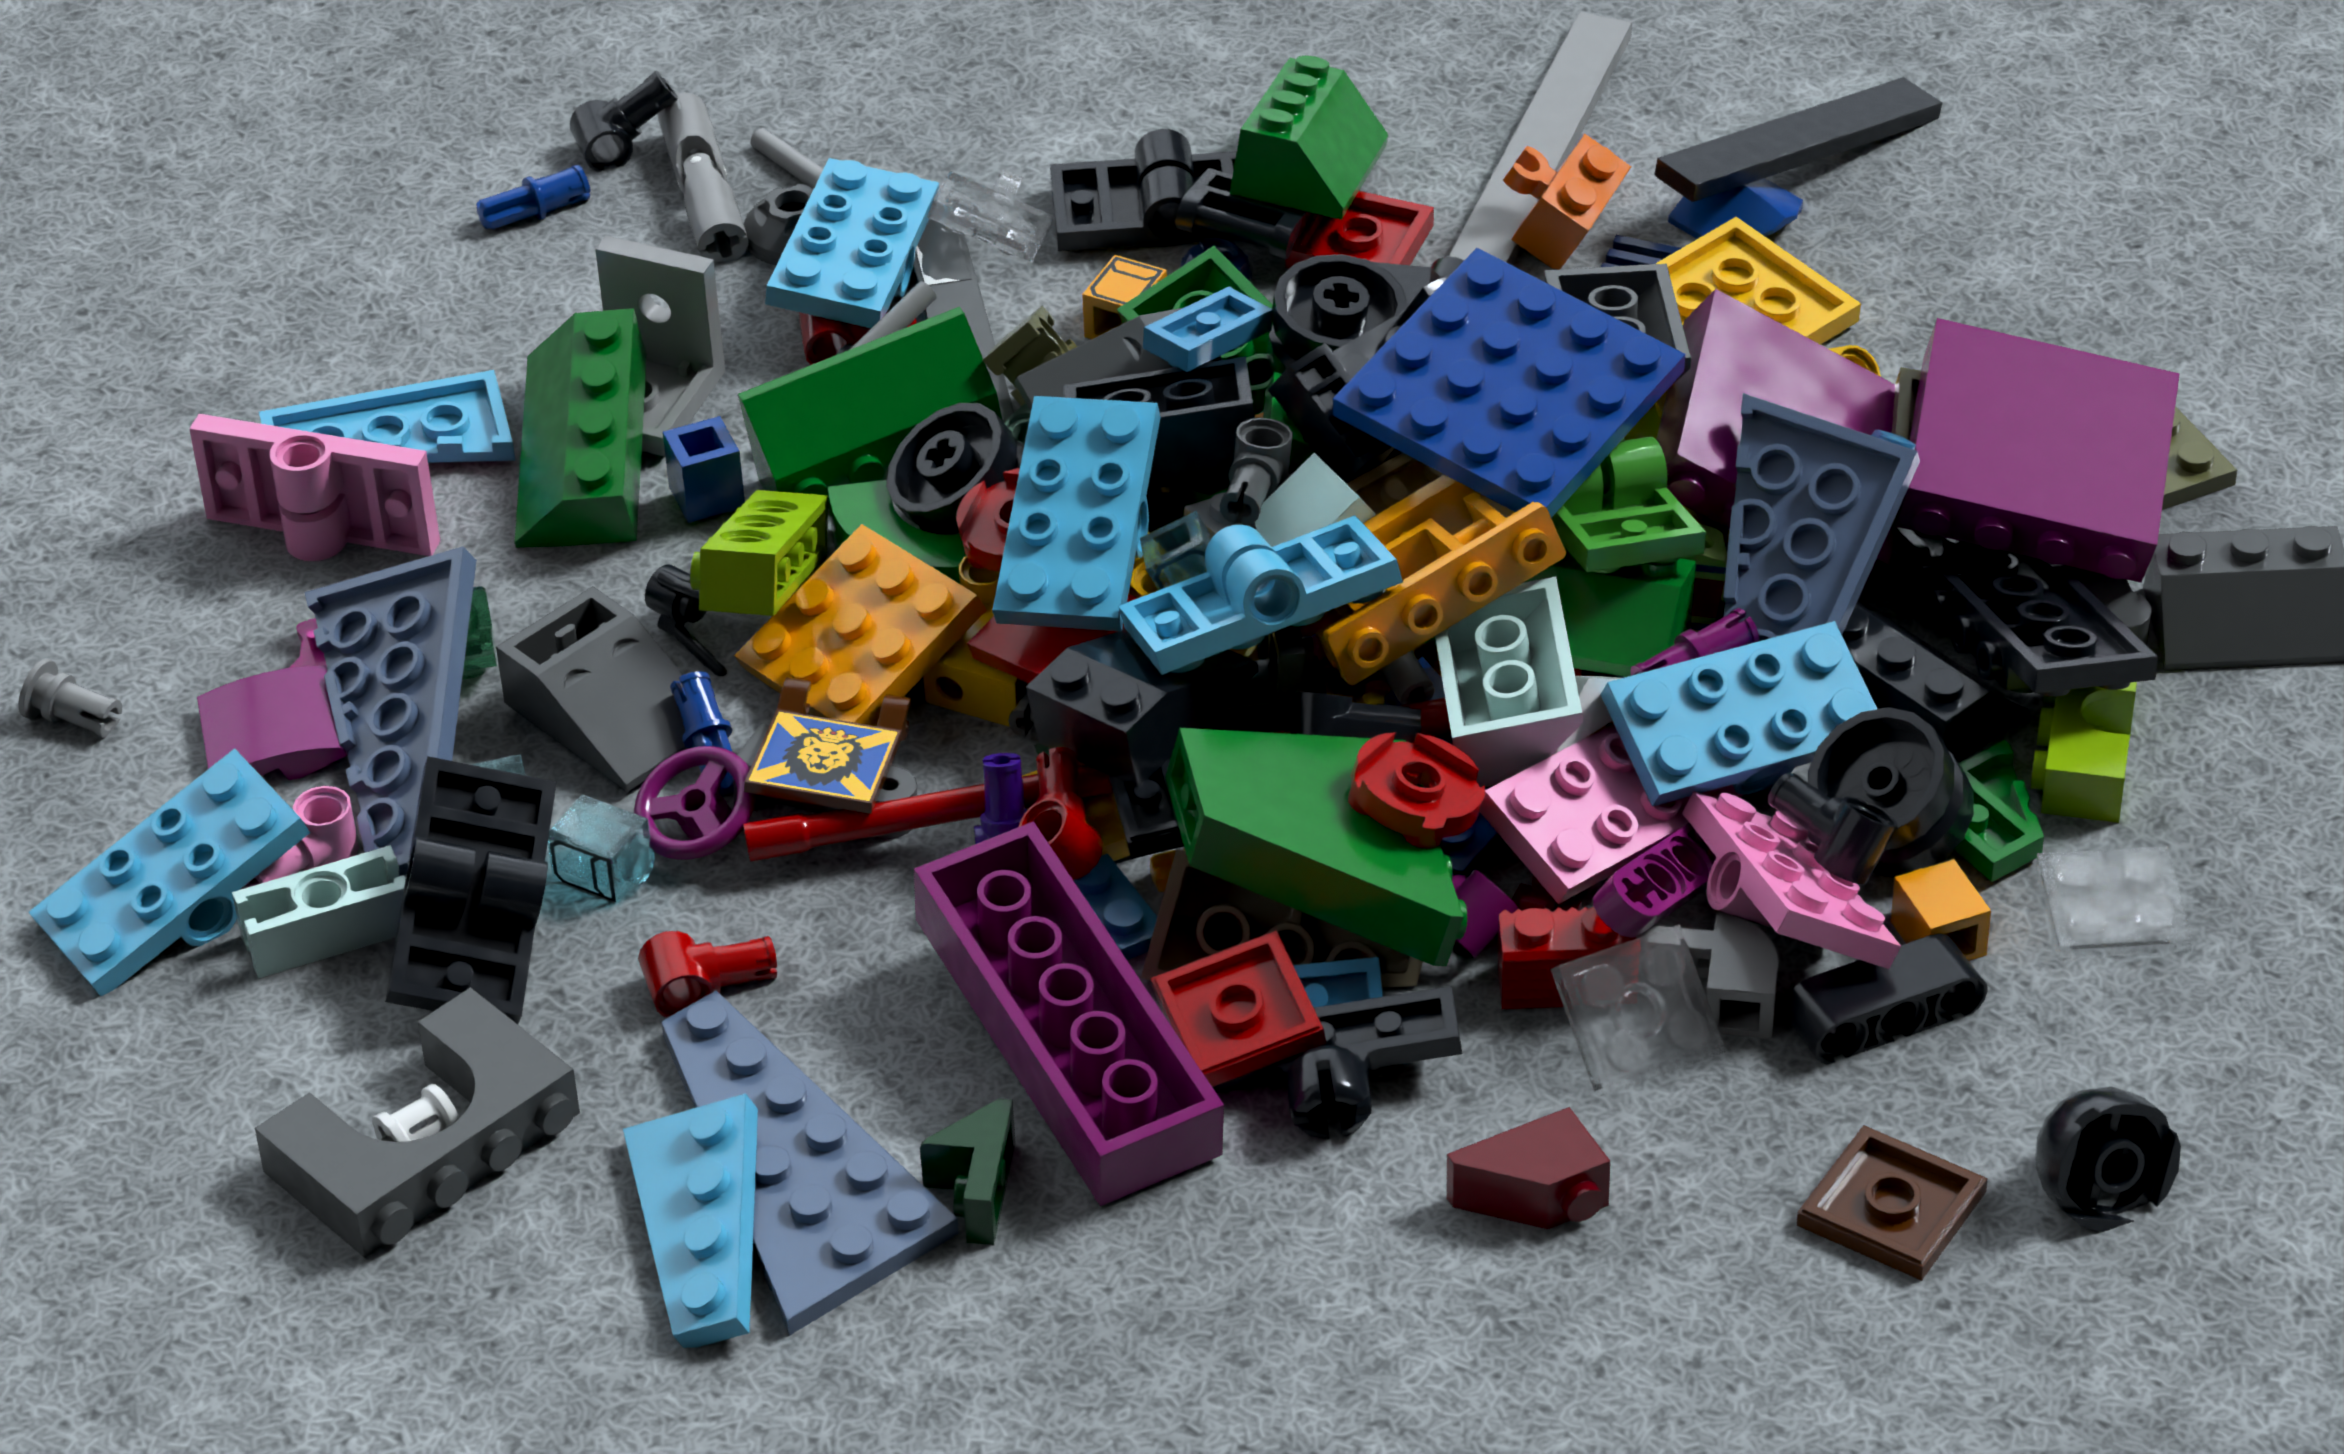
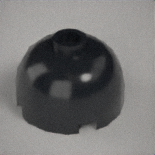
(2109, 1144)

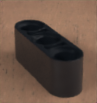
(1868, 1004)

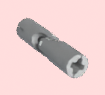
(703, 179)

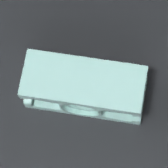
(320, 911)

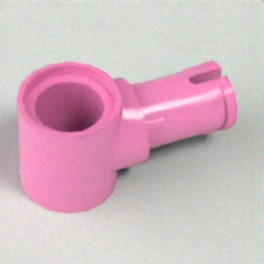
(332, 836)

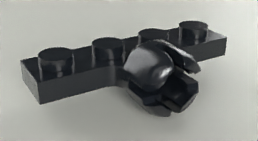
(1359, 1040)

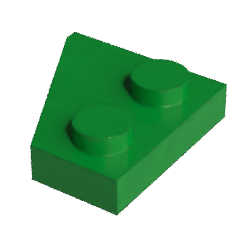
(2003, 827)

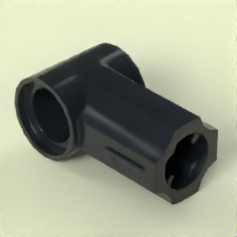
(1341, 717)

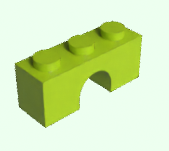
(2086, 752)

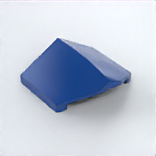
(1758, 204)

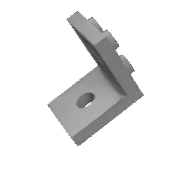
(680, 341)

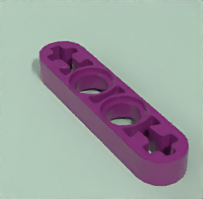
(1655, 883)

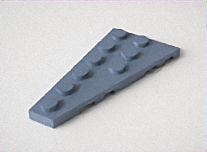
(1807, 517)
(395, 681)
(827, 1195)

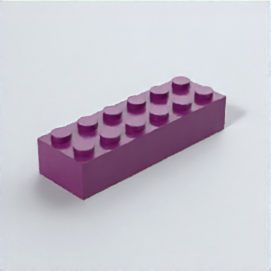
(1068, 1013)

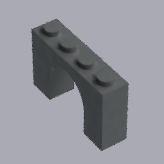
(381, 1188)

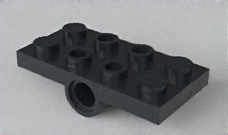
(1131, 198)
(472, 887)

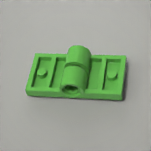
(1628, 513)

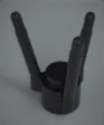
(672, 597)

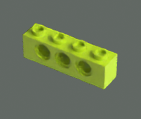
(761, 553)

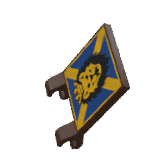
(825, 757)

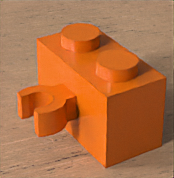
(1567, 198)

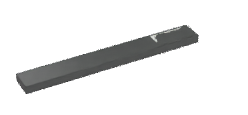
(947, 267)

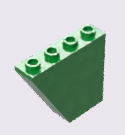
(1281, 825)

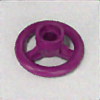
(698, 807)

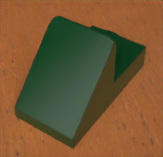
(976, 1164)

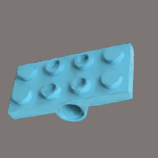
(853, 244)
(1077, 513)
(1258, 591)
(1736, 713)
(171, 875)

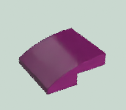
(272, 721)

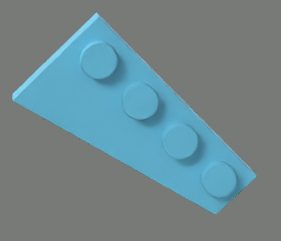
(446, 417)
(699, 1214)

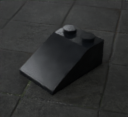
(1120, 710)

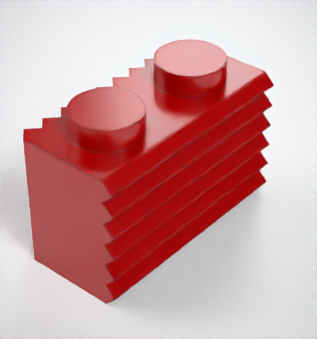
(1540, 940)

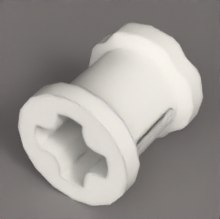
(432, 1107)

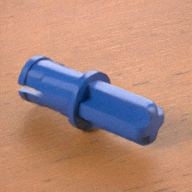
(534, 198)
(702, 717)

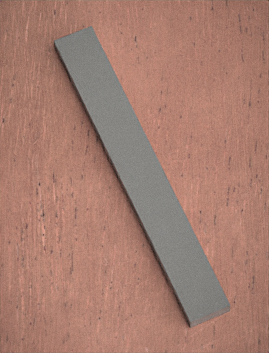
(1549, 126)

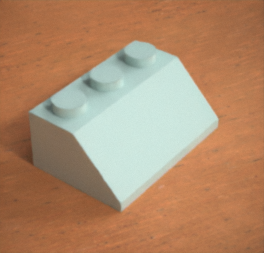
(1510, 681)

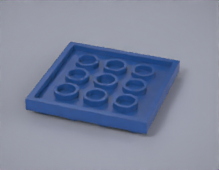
(1509, 385)

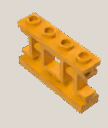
(1453, 560)

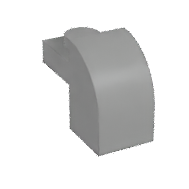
(1737, 974)

